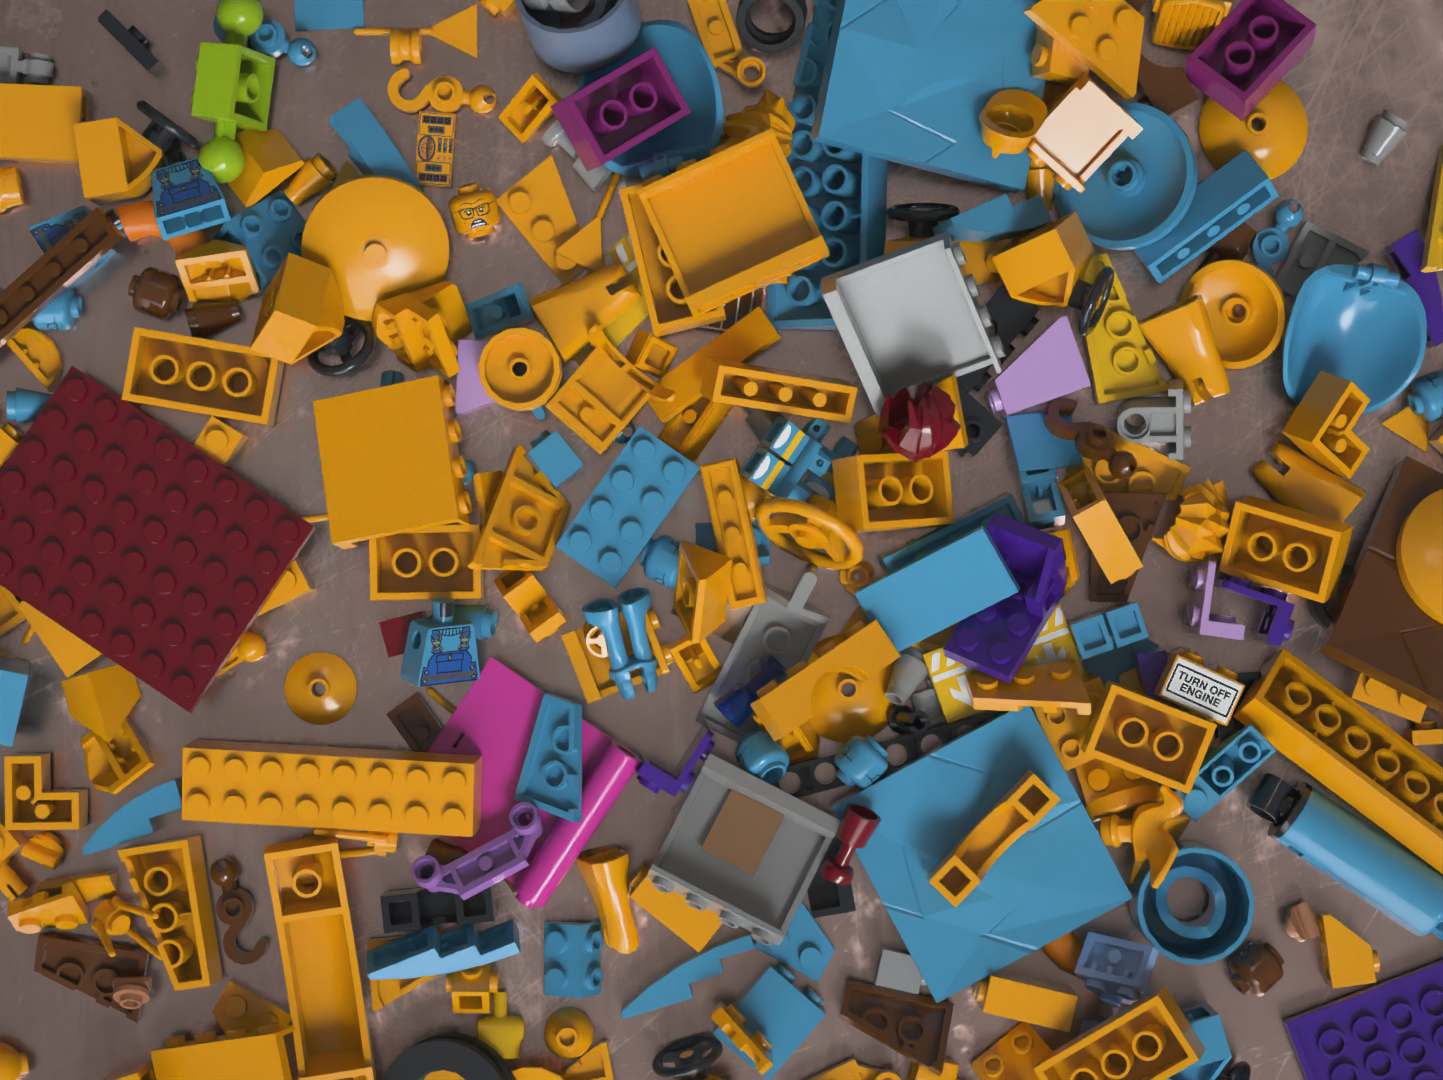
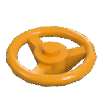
(812, 526)

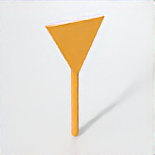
(456, 30)
(586, 244)
(1409, 427)

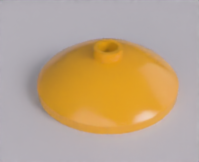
(1273, 148)
(1246, 338)
(843, 716)

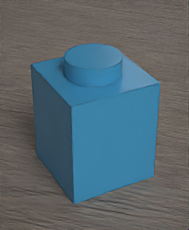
(555, 457)

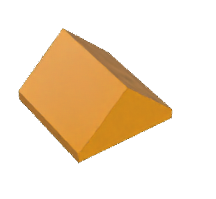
(701, 590)

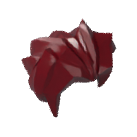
(918, 421)

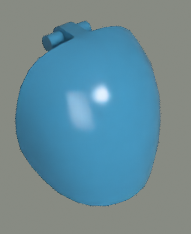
(697, 81)
(1357, 327)

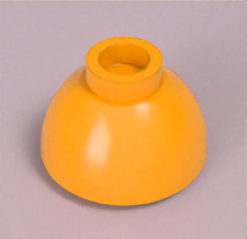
(568, 1033)
(12, 1063)

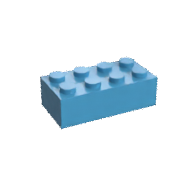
(627, 507)

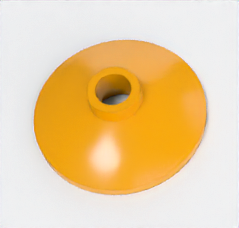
(339, 685)

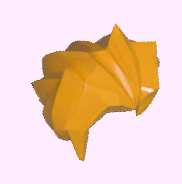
(766, 114)
(1200, 523)

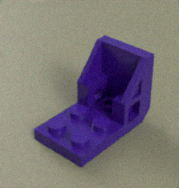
(1004, 633)

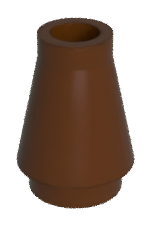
(211, 317)

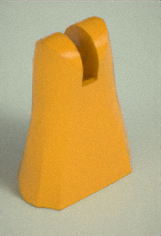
(575, 306)
(1188, 347)
(1307, 484)
(607, 880)

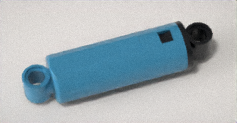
(1352, 853)

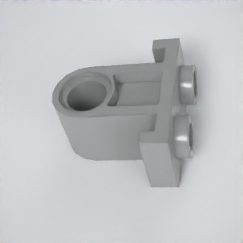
(1162, 419)

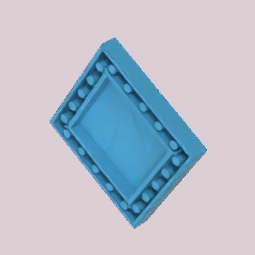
(916, 75)
(1030, 895)

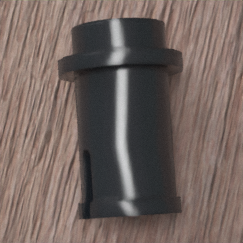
(904, 720)

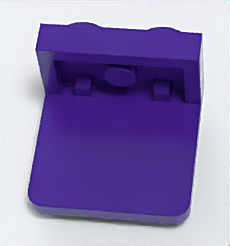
(1276, 619)
(655, 777)

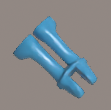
(605, 616)

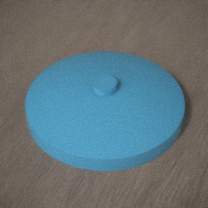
(1139, 188)

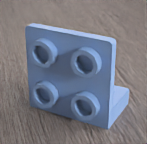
(1116, 968)

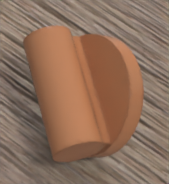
(1301, 922)
(132, 991)

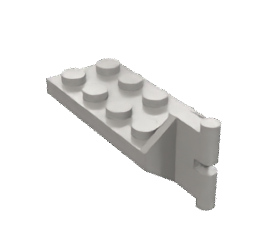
(783, 627)

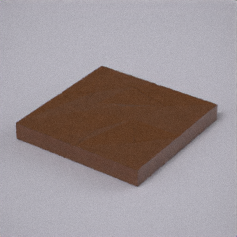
(1376, 620)

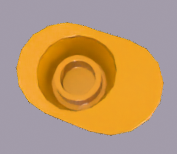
(1011, 121)

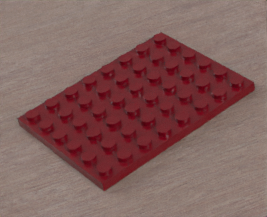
(139, 539)

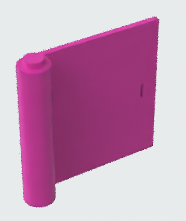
(498, 723)

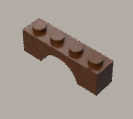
(1161, 86)

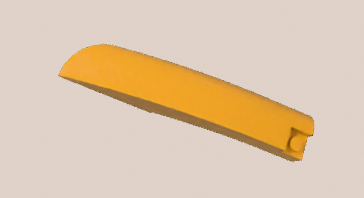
(319, 959)

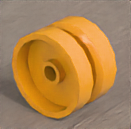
(524, 391)

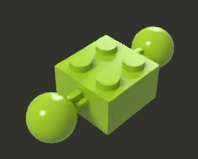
(232, 88)

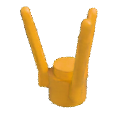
(378, 841)
(113, 918)

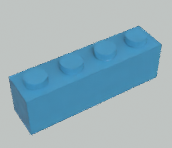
(1217, 208)

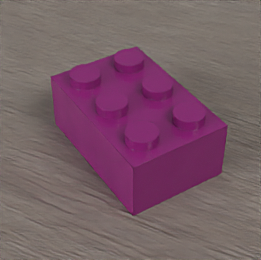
(1250, 53)
(620, 109)

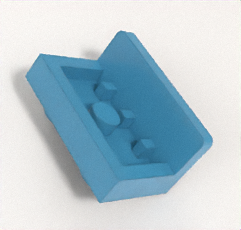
(572, 959)

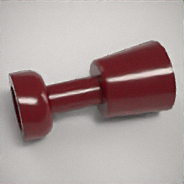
(854, 833)

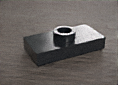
(132, 41)

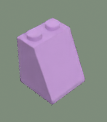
(1040, 373)

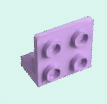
(1198, 613)

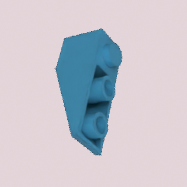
(1225, 768)

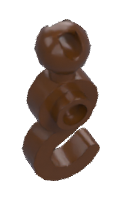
(1091, 439)
(235, 909)

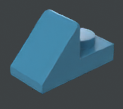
(499, 311)

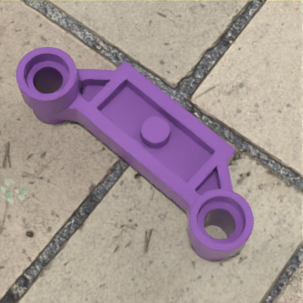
(488, 862)

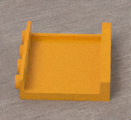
(732, 221)
(391, 460)
(225, 1057)

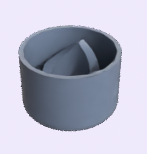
(590, 44)

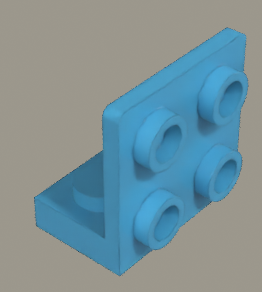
(269, 232)

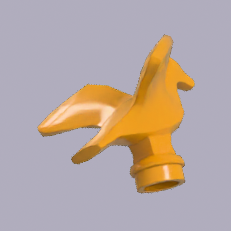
(1152, 832)

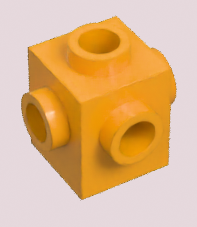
(472, 989)

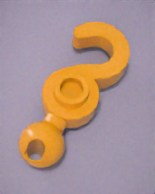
(443, 93)

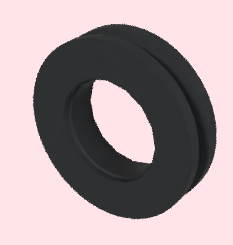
(451, 1053)

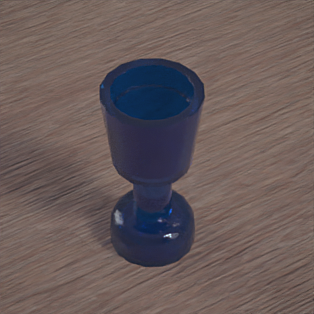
(737, 700)

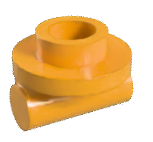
(44, 850)

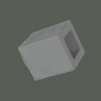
(897, 970)

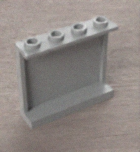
(912, 318)
(756, 902)

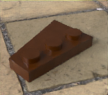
(1138, 517)
(88, 967)
(900, 1020)

